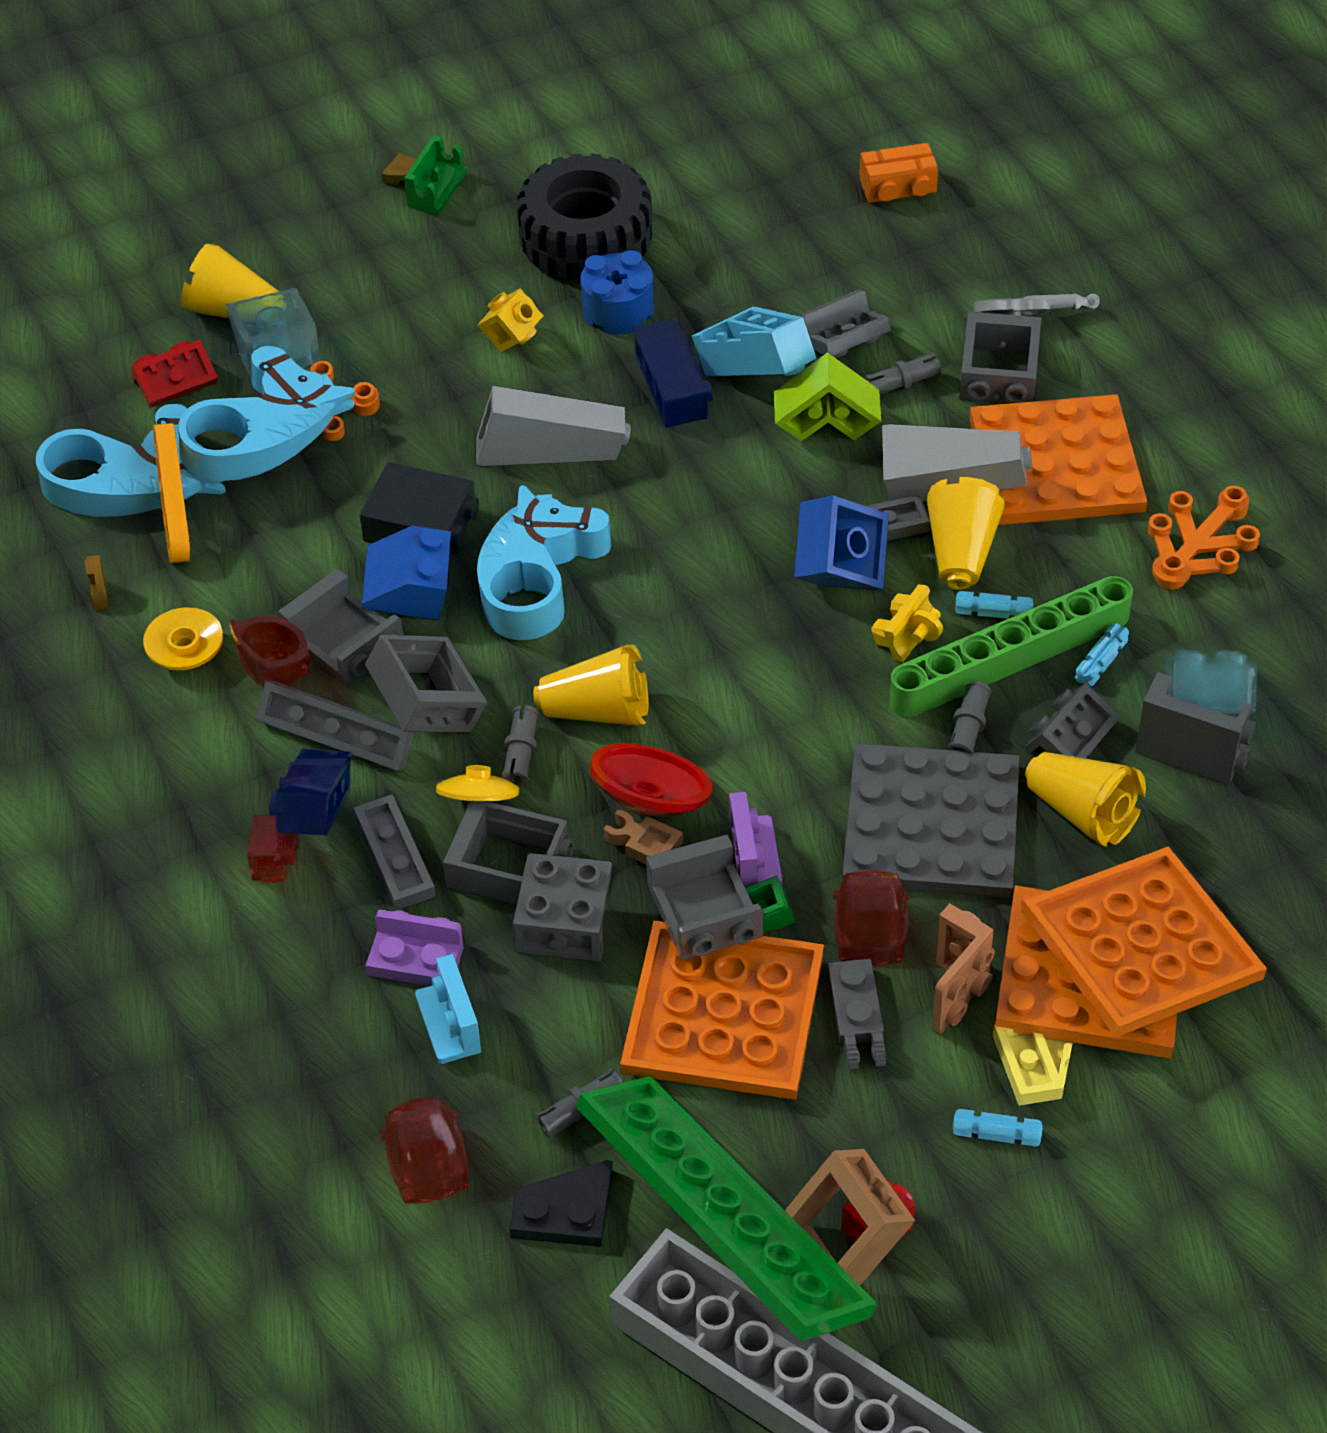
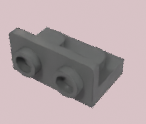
(1076, 724)

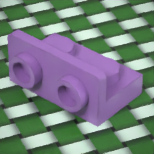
(752, 842)
(409, 945)

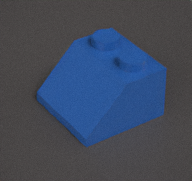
(841, 544)
(407, 573)

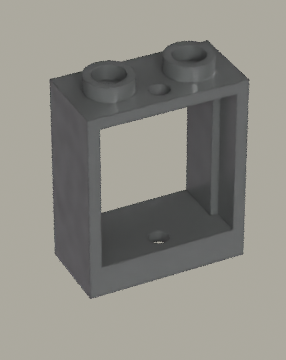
(1003, 334)
(450, 708)
(504, 822)

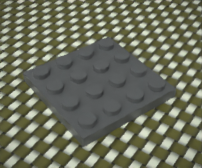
(934, 818)

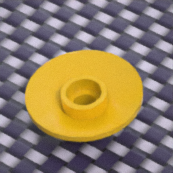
(183, 638)
(477, 786)

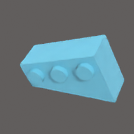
(755, 344)

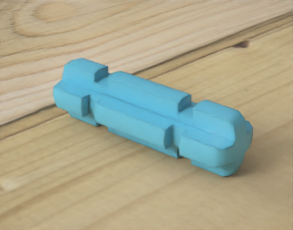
(991, 604)
(1102, 654)
(997, 1127)

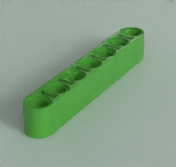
(1009, 646)

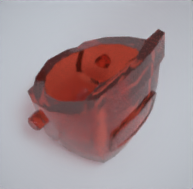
(271, 649)
(871, 917)
(425, 1150)

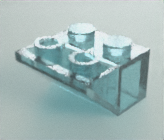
(1213, 682)

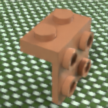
(966, 954)

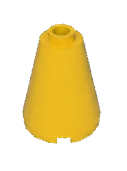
(220, 281)
(963, 527)
(597, 690)
(1089, 793)

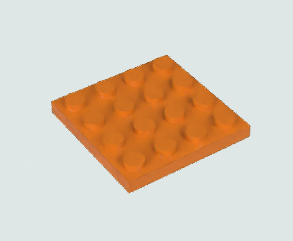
(1078, 459)
(1143, 941)
(1045, 1000)
(724, 1016)

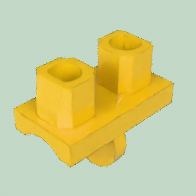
(911, 623)

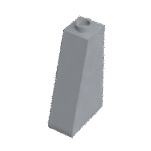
(548, 429)
(924, 455)

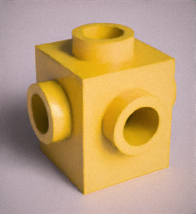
(510, 320)

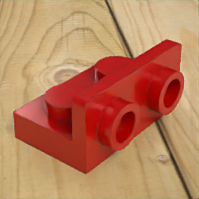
(173, 373)

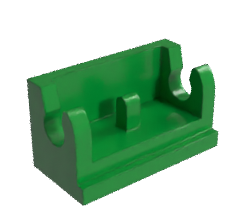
(434, 177)

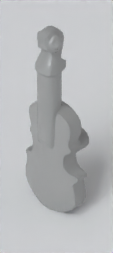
(1036, 304)

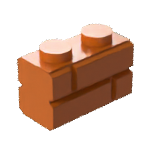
(898, 172)

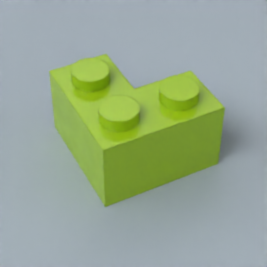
(824, 395)

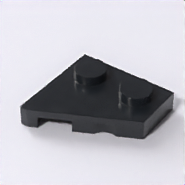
(564, 1207)

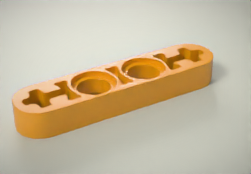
(171, 493)

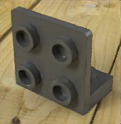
(562, 907)

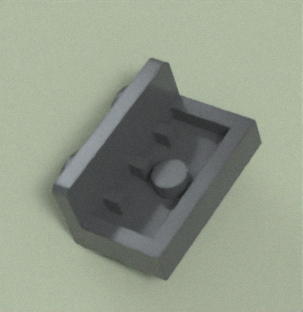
(844, 324)

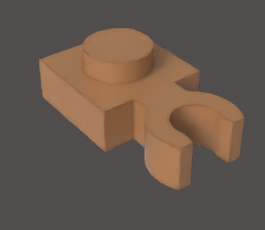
(642, 839)

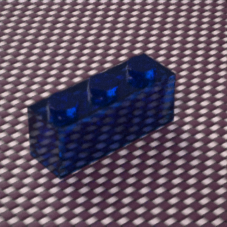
(672, 372)
(312, 792)

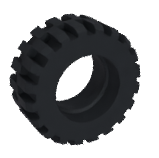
(577, 189)

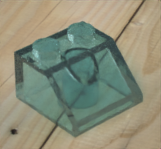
(275, 321)

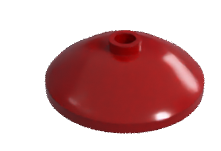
(650, 779)

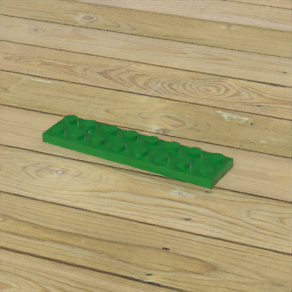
(727, 1208)

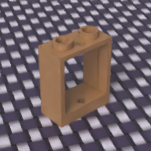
(871, 1197)

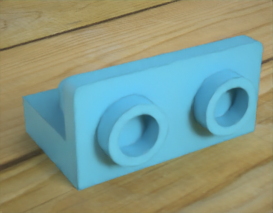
(449, 1014)

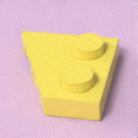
(1033, 1064)

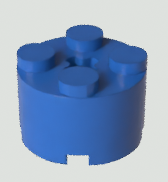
(617, 291)

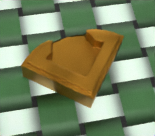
(397, 169)
(98, 583)

